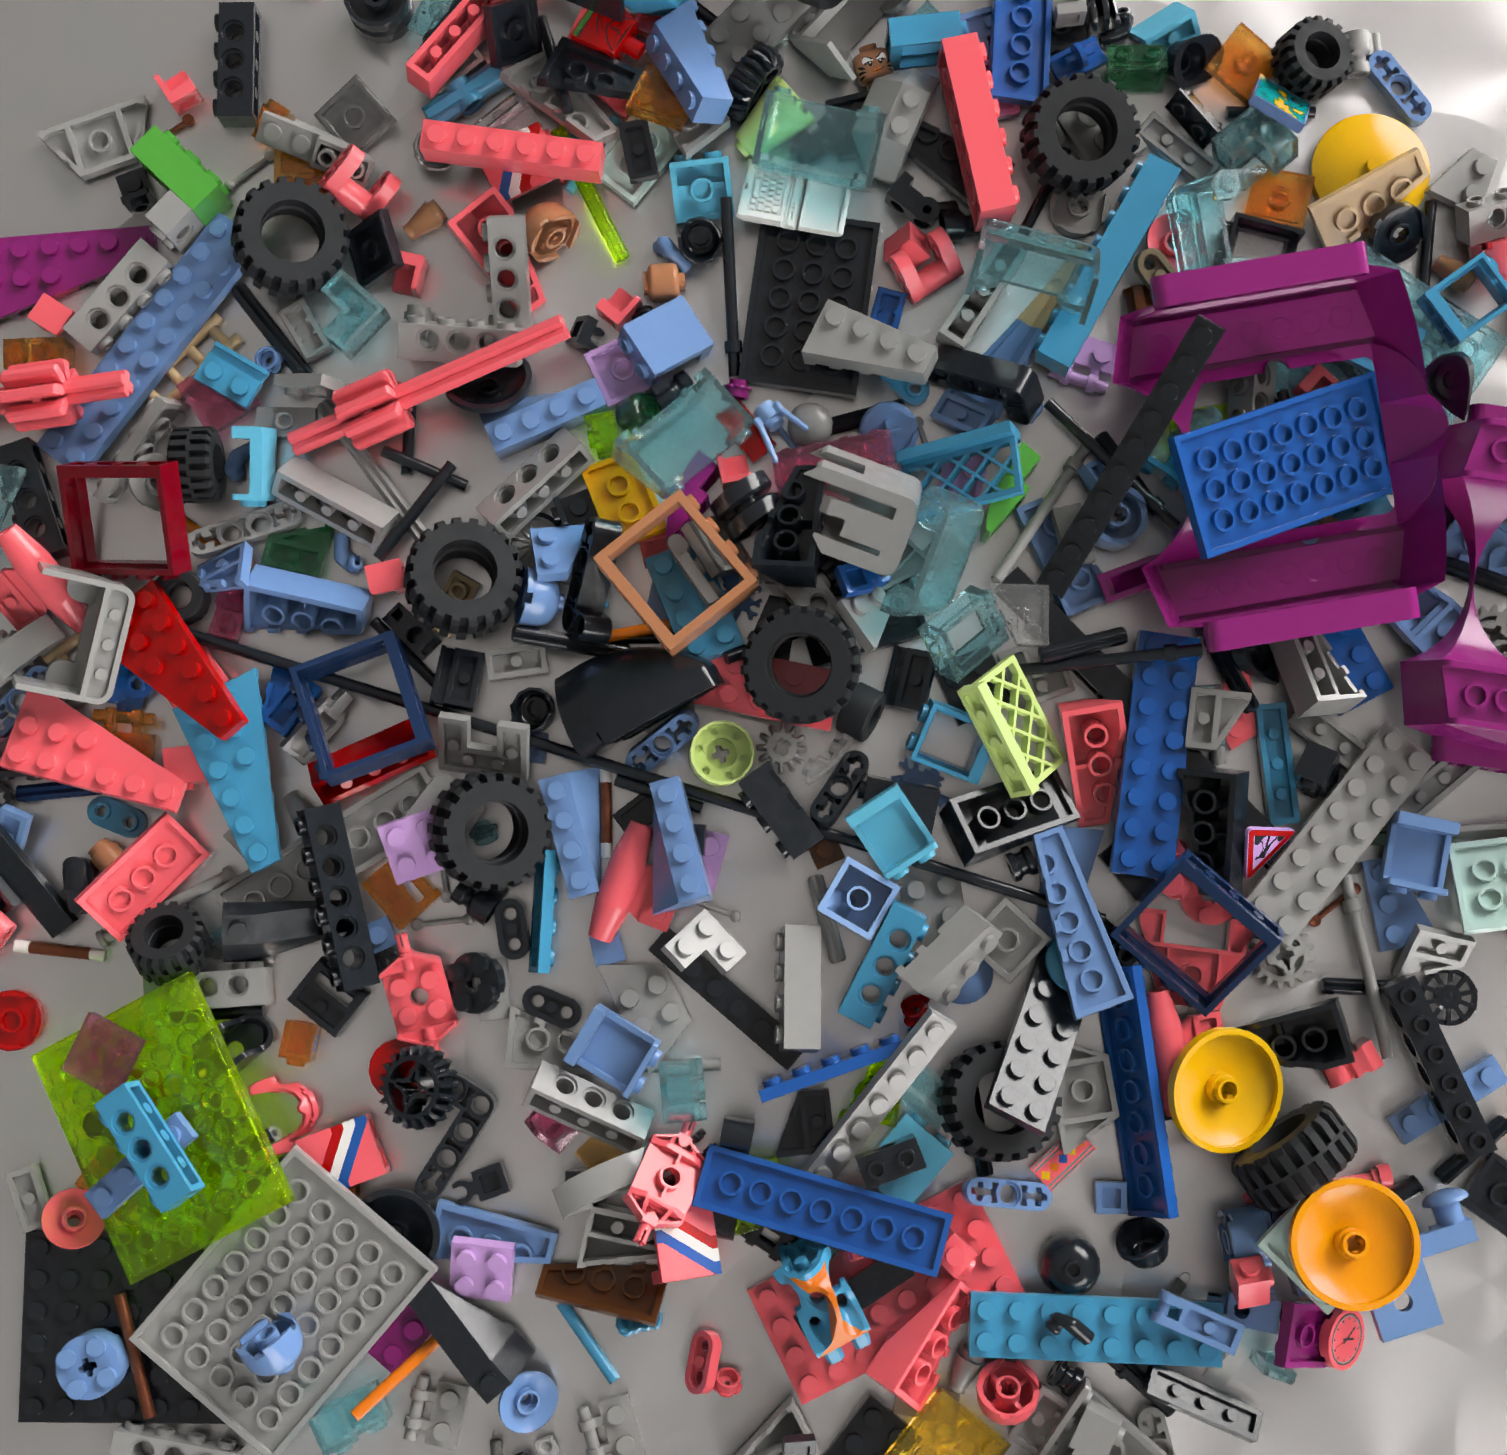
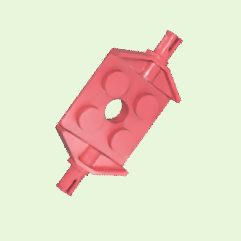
(416, 1021)
(650, 1197)

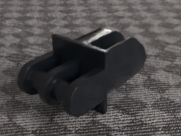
(1102, 12)
(77, 875)

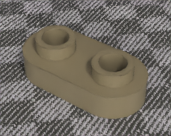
(1159, 265)

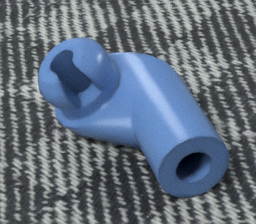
(665, 247)
(344, 557)

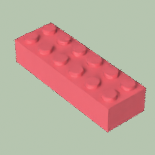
(976, 129)

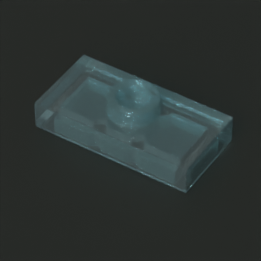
(428, 15)
(1265, 1364)

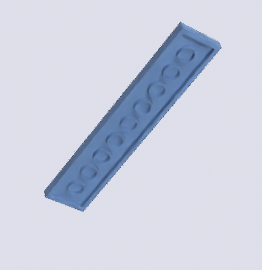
(153, 342)

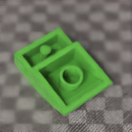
(998, 512)

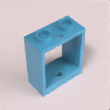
(916, 39)
(1442, 315)
(978, 757)

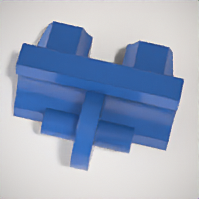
(1079, 58)

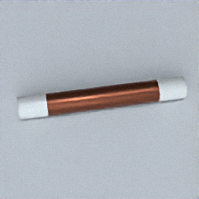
(606, 846)
(60, 950)

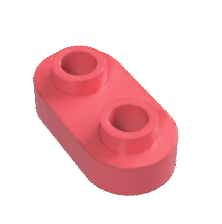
(703, 1362)

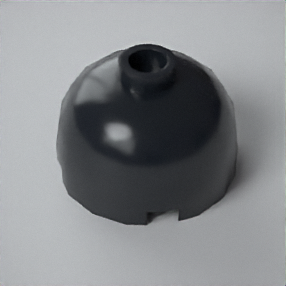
(1068, 1264)

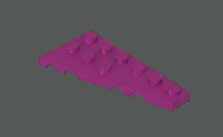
(60, 263)

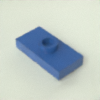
(888, 306)

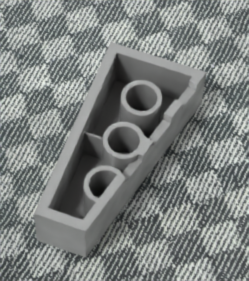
(862, 344)

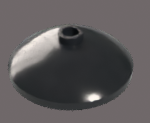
(493, 391)
(411, 1213)

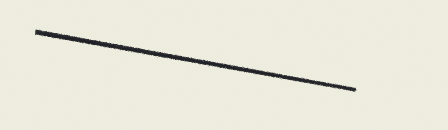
(613, 766)

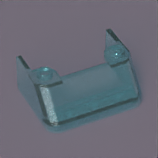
(1199, 217)
(1037, 263)

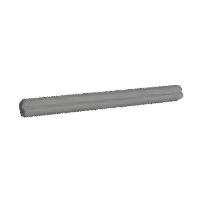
(376, 475)

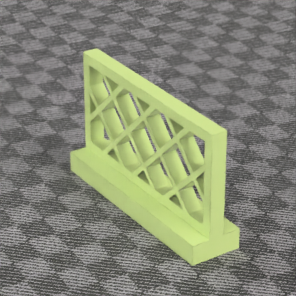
(999, 735)

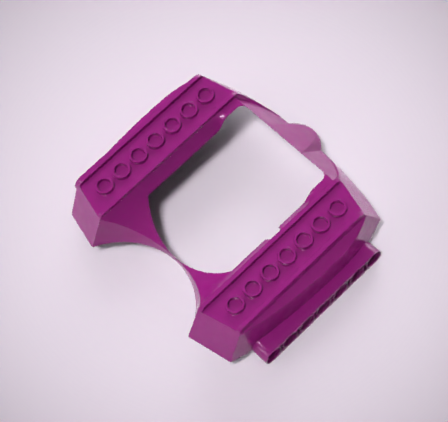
(1302, 314)
(1461, 681)

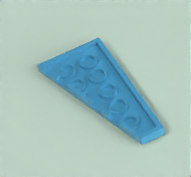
(241, 774)

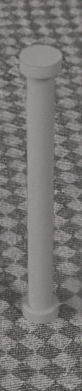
(104, 937)

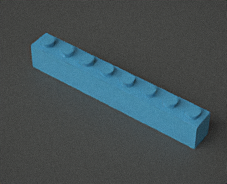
(1117, 246)

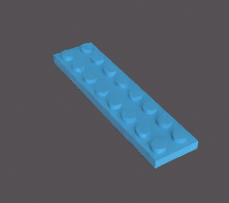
(1014, 1328)

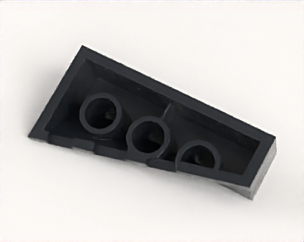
(1217, 818)

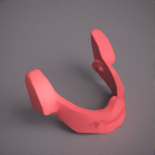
(307, 1107)

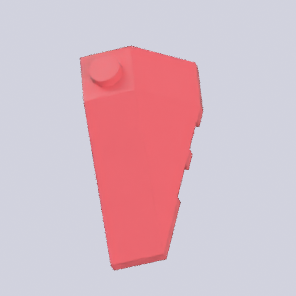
(911, 1356)

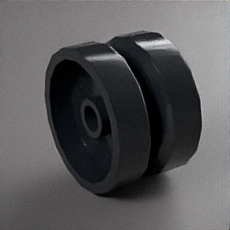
(380, 19)
(745, 506)

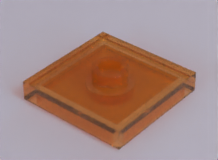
(1241, 62)
(1281, 197)

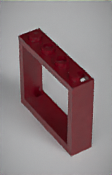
(79, 524)

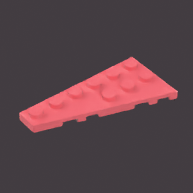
(70, 749)

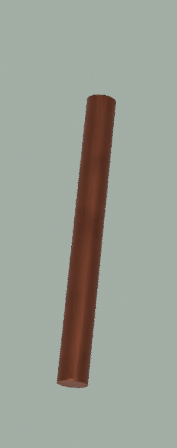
(134, 1356)

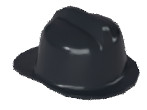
(1189, 57)

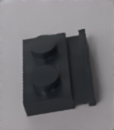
(457, 678)
(909, 678)

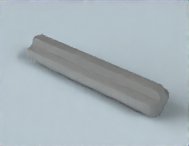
(828, 926)

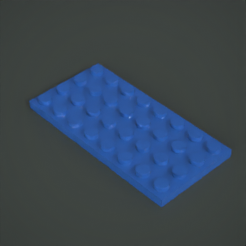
(1283, 465)

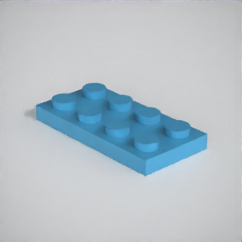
(684, 604)

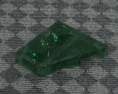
(299, 551)

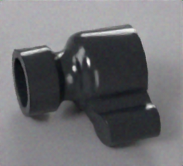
(955, 221)
(668, 391)
(479, 904)

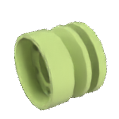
(729, 738)

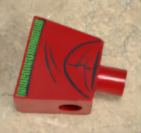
(609, 35)

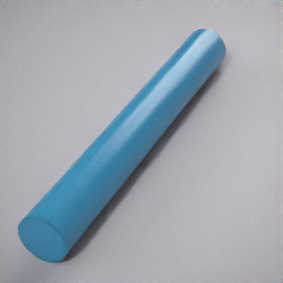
(588, 1342)

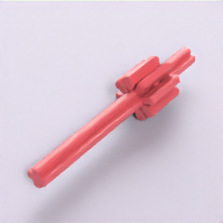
(51, 393)
(382, 407)

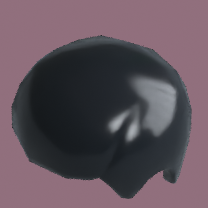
(699, 240)
(535, 708)

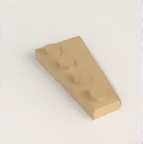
(1347, 211)

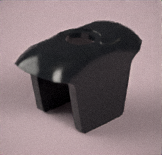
(252, 1032)

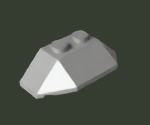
(904, 100)

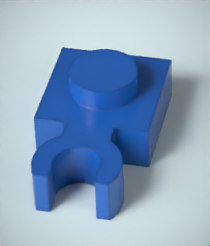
(857, 581)

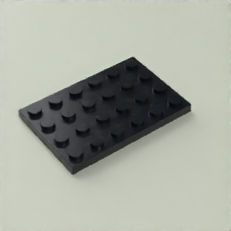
(788, 290)

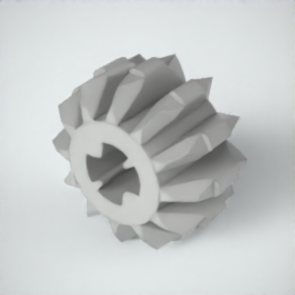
(791, 751)

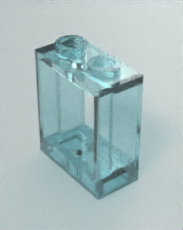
(992, 636)

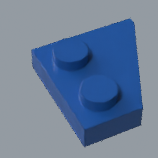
(280, 705)

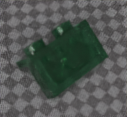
(1136, 67)

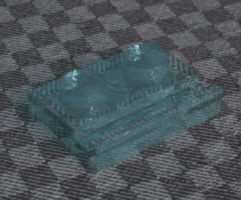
(922, 1097)

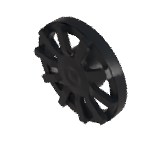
(1449, 996)

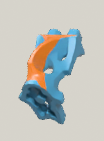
(837, 1322)

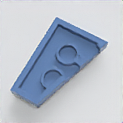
(1390, 913)

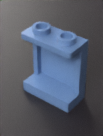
(664, 339)
(1417, 854)
(614, 1050)

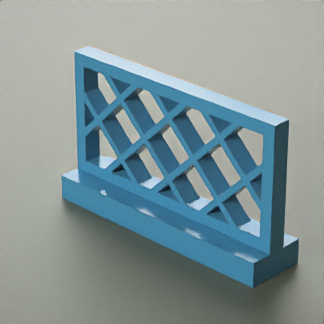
(962, 448)

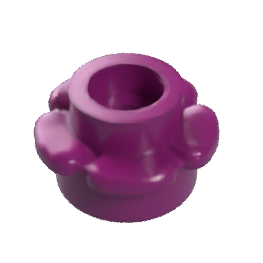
(738, 389)

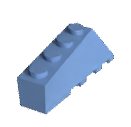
(689, 64)
(541, 417)
(304, 603)
(575, 823)
(677, 857)

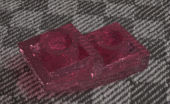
(228, 616)

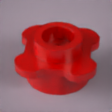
(910, 1004)

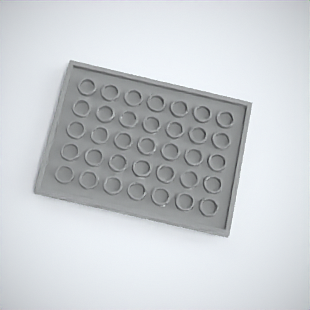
(316, 1258)

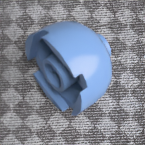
(537, 600)
(272, 1346)

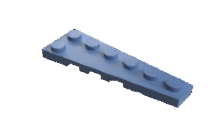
(1084, 948)

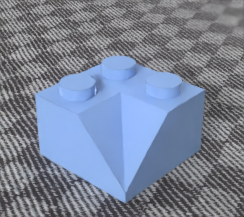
(858, 898)

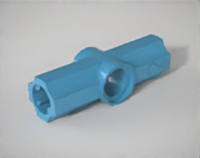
(465, 95)

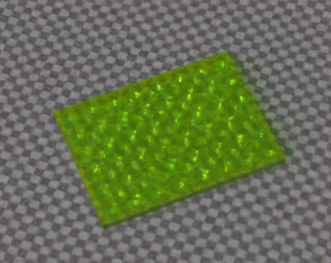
(187, 1072)

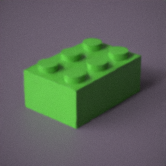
(182, 174)

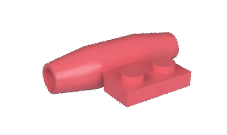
(28, 592)
(627, 887)
(1172, 1035)

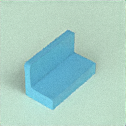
(1167, 26)

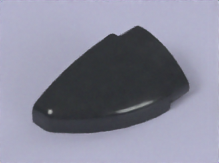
(628, 693)

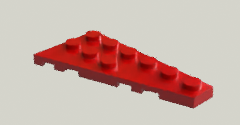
(174, 664)

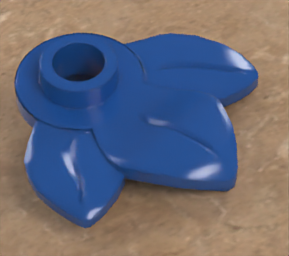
(126, 694)

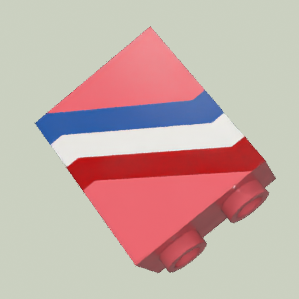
(514, 185)
(348, 1150)
(687, 1250)

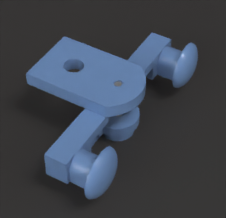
(1449, 1232)

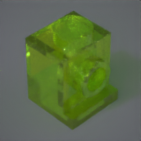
(603, 432)

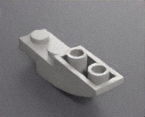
(308, 144)

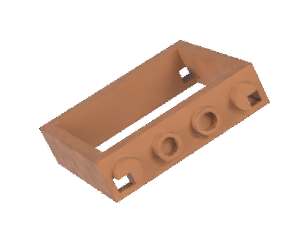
(711, 615)

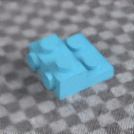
(700, 185)

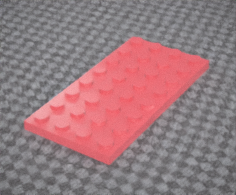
(888, 1314)

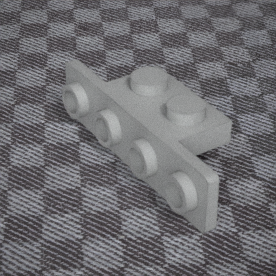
(1050, 1419)

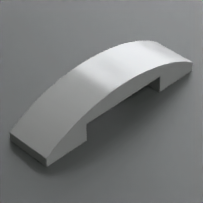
(27, 644)
(598, 1183)

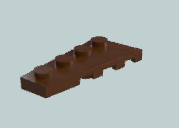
(605, 1289)

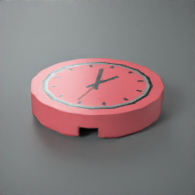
(1341, 1338)

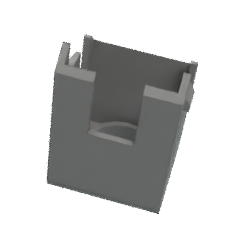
(876, 521)

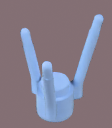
(770, 417)

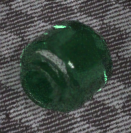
(636, 411)

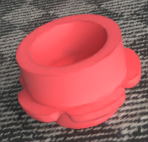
(730, 1377)

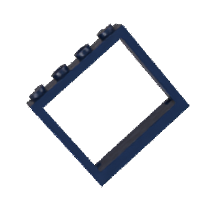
(344, 658)
(1232, 901)

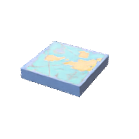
(1279, 104)

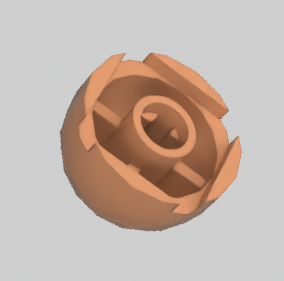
(550, 228)

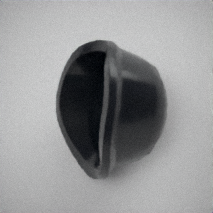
(1143, 1242)

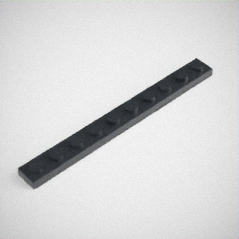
(1131, 454)

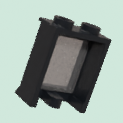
(1260, 237)

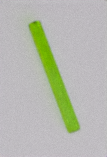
(599, 212)

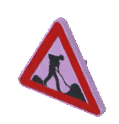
(1261, 845)

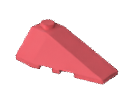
(467, 230)
(1093, 748)

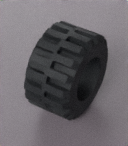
(1329, 48)
(199, 462)
(161, 926)

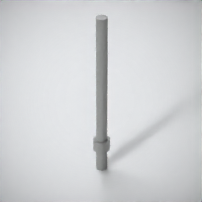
(1070, 470)
(1353, 906)

